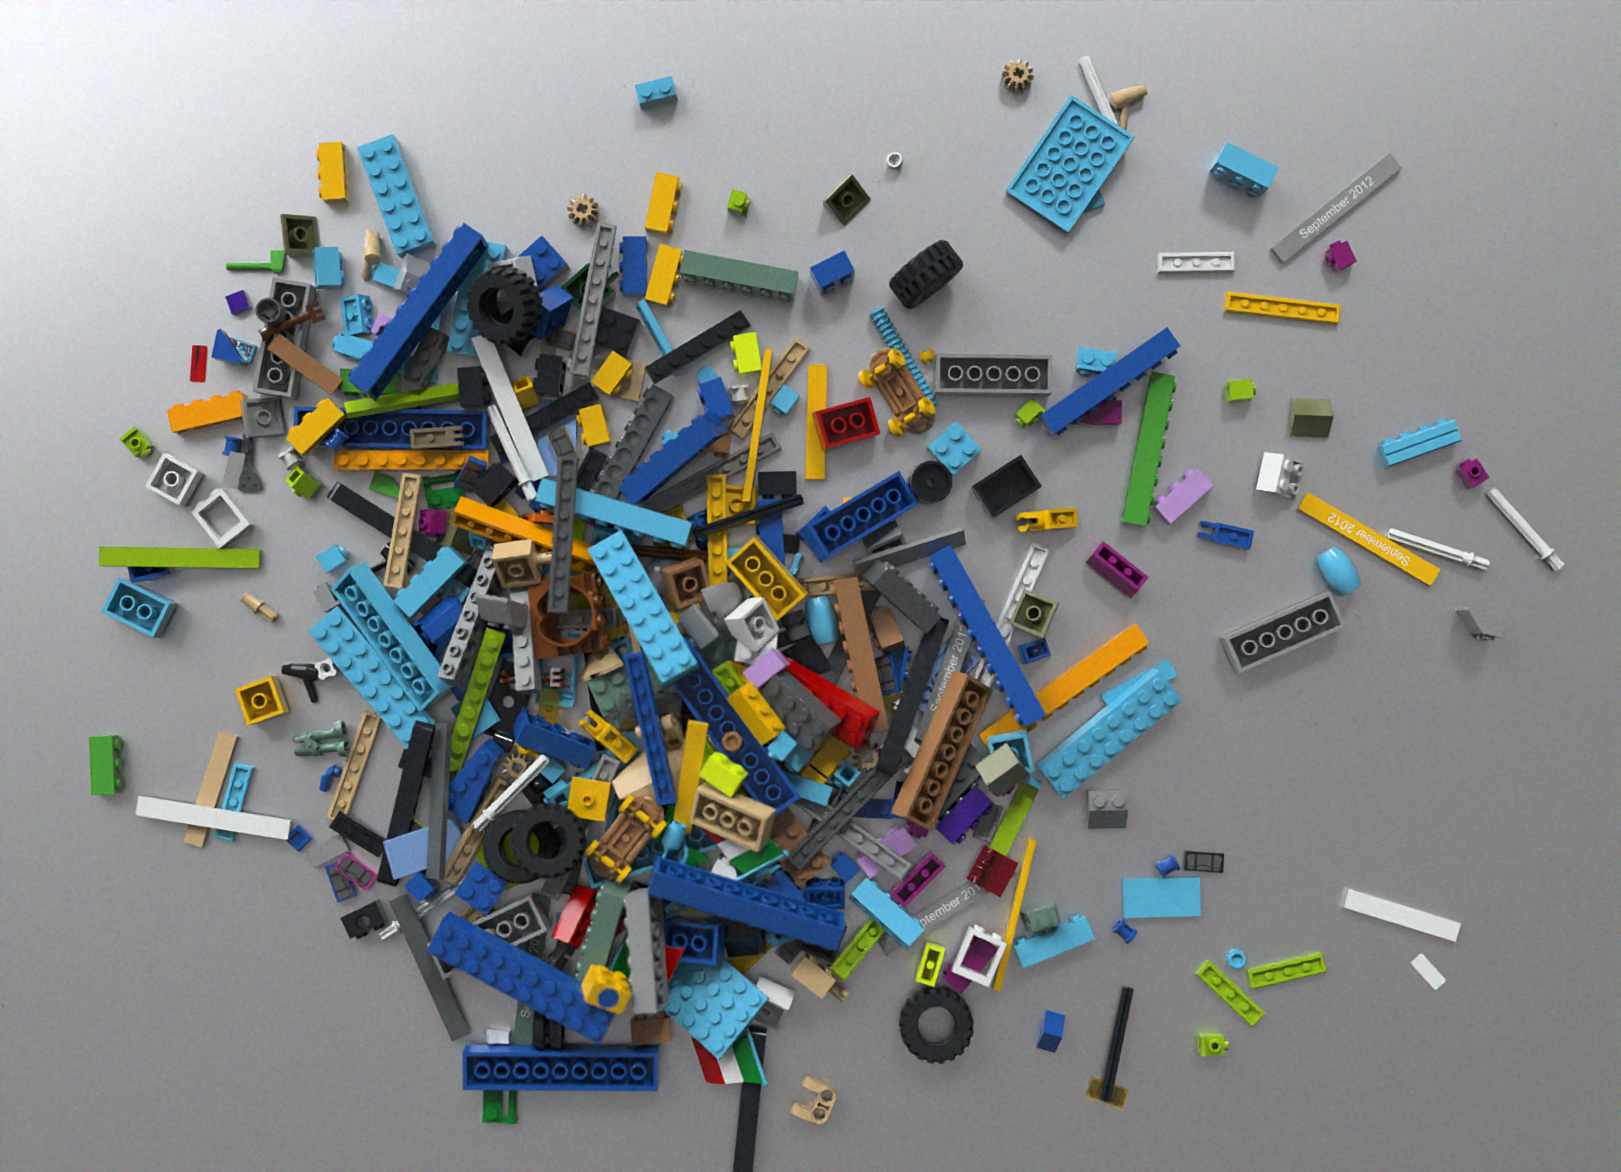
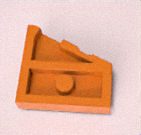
(544, 517)

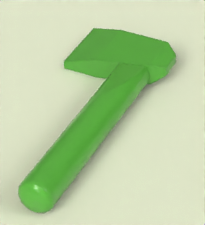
(276, 264)

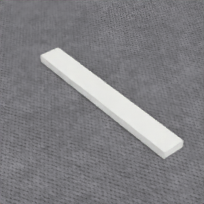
(510, 408)
(1025, 580)
(213, 817)

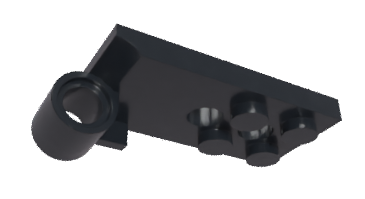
(503, 731)

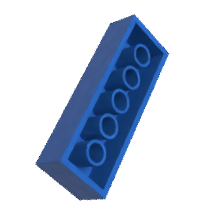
(673, 458)
(859, 516)

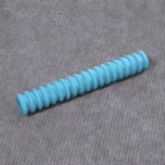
(893, 341)

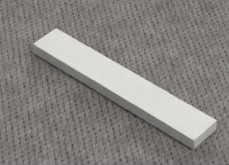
(1402, 915)

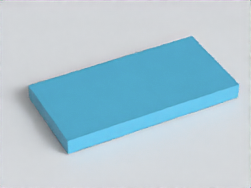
(1161, 897)

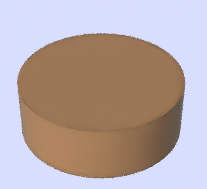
(731, 741)

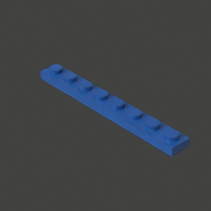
(650, 727)

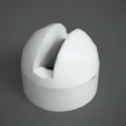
(892, 158)

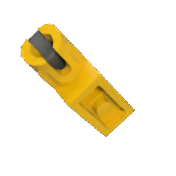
(1047, 520)
(608, 736)

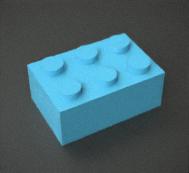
(1243, 169)
(139, 607)

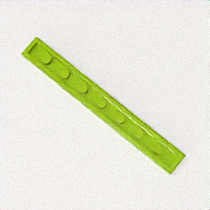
(179, 557)

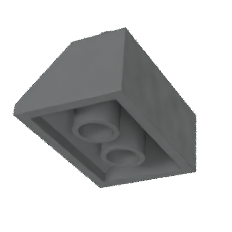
(666, 704)

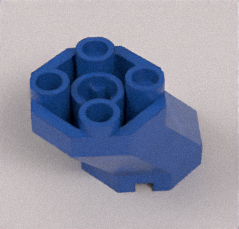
(439, 624)

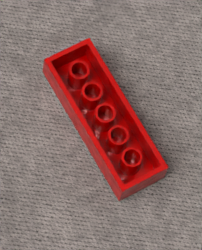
(856, 716)

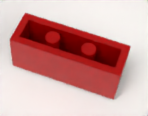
(575, 917)

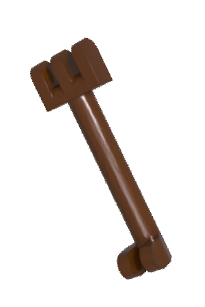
(311, 314)
(552, 678)

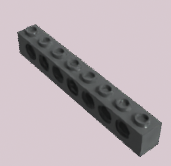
(645, 434)
(470, 627)

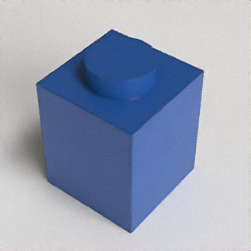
(844, 866)

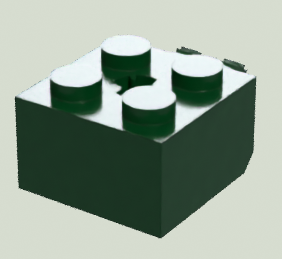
(576, 286)

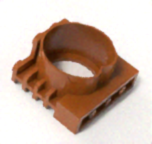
(547, 640)

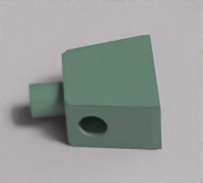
(1040, 917)

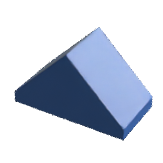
(225, 349)
(141, 574)
(1033, 651)
(1051, 1031)

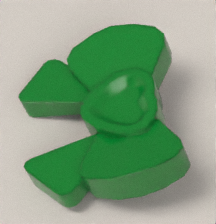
(695, 856)

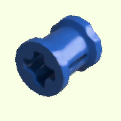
(336, 439)
(232, 444)
(1167, 866)
(1124, 931)

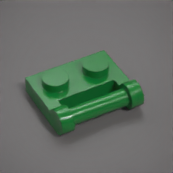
(442, 497)
(493, 1107)

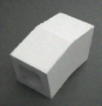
(498, 1036)

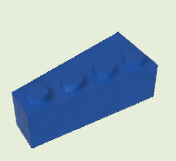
(553, 740)
(471, 782)

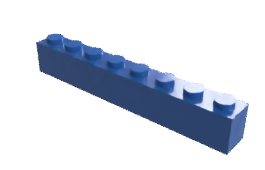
(1109, 381)

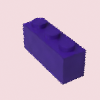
(965, 816)

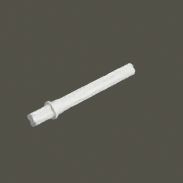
(1097, 89)
(510, 449)
(1525, 529)
(1438, 549)
(491, 813)
(422, 910)

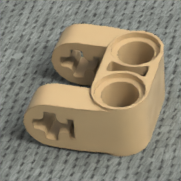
(671, 732)
(820, 1103)

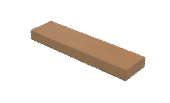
(305, 364)

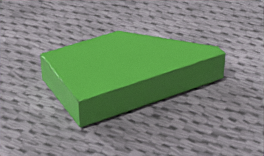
(384, 484)

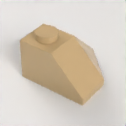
(600, 663)

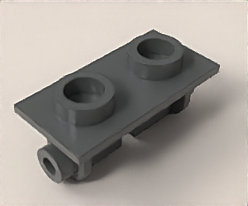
(557, 958)

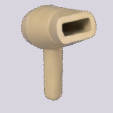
(1124, 98)
(371, 252)

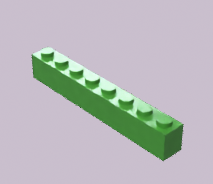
(1148, 448)

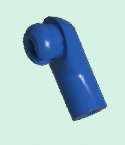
(327, 775)

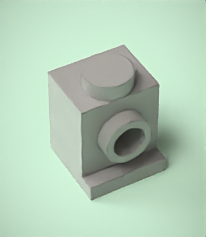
(326, 597)

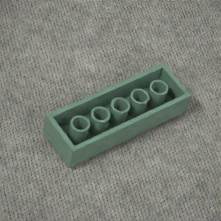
(739, 275)
(603, 927)

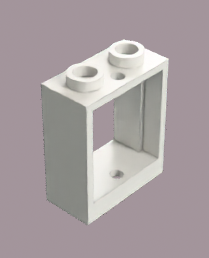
(233, 534)
(972, 974)

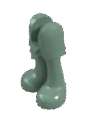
(315, 748)

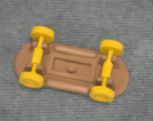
(900, 391)
(626, 837)

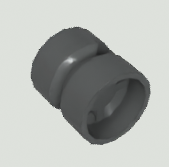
(270, 311)
(795, 626)

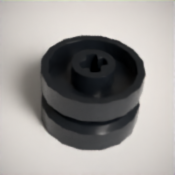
(940, 478)
(546, 1028)

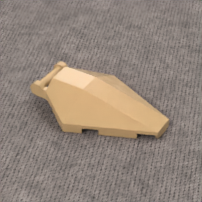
(636, 777)

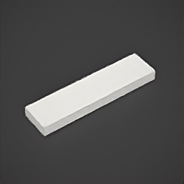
(1196, 262)

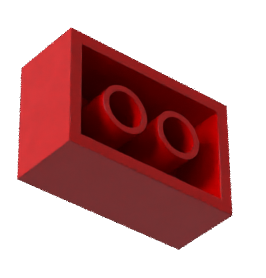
(846, 423)

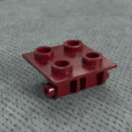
(992, 871)

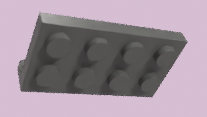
(965, 780)

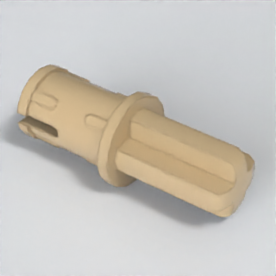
(258, 607)

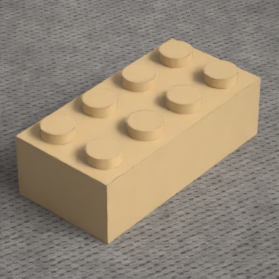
(732, 818)

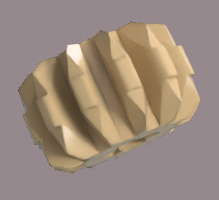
(1022, 70)
(587, 204)
(861, 759)
(510, 766)

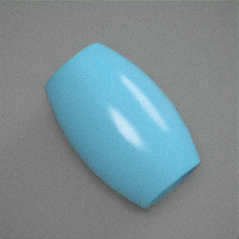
(1339, 571)
(822, 620)

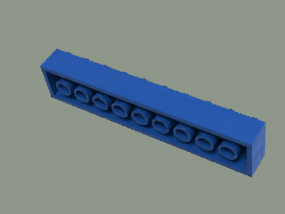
(418, 311)
(393, 428)
(987, 636)
(709, 705)
(746, 903)
(519, 976)
(561, 1069)

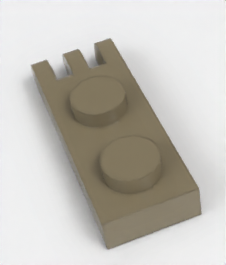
(435, 437)

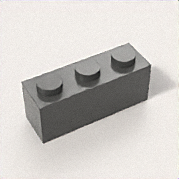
(426, 357)

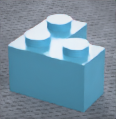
(789, 750)

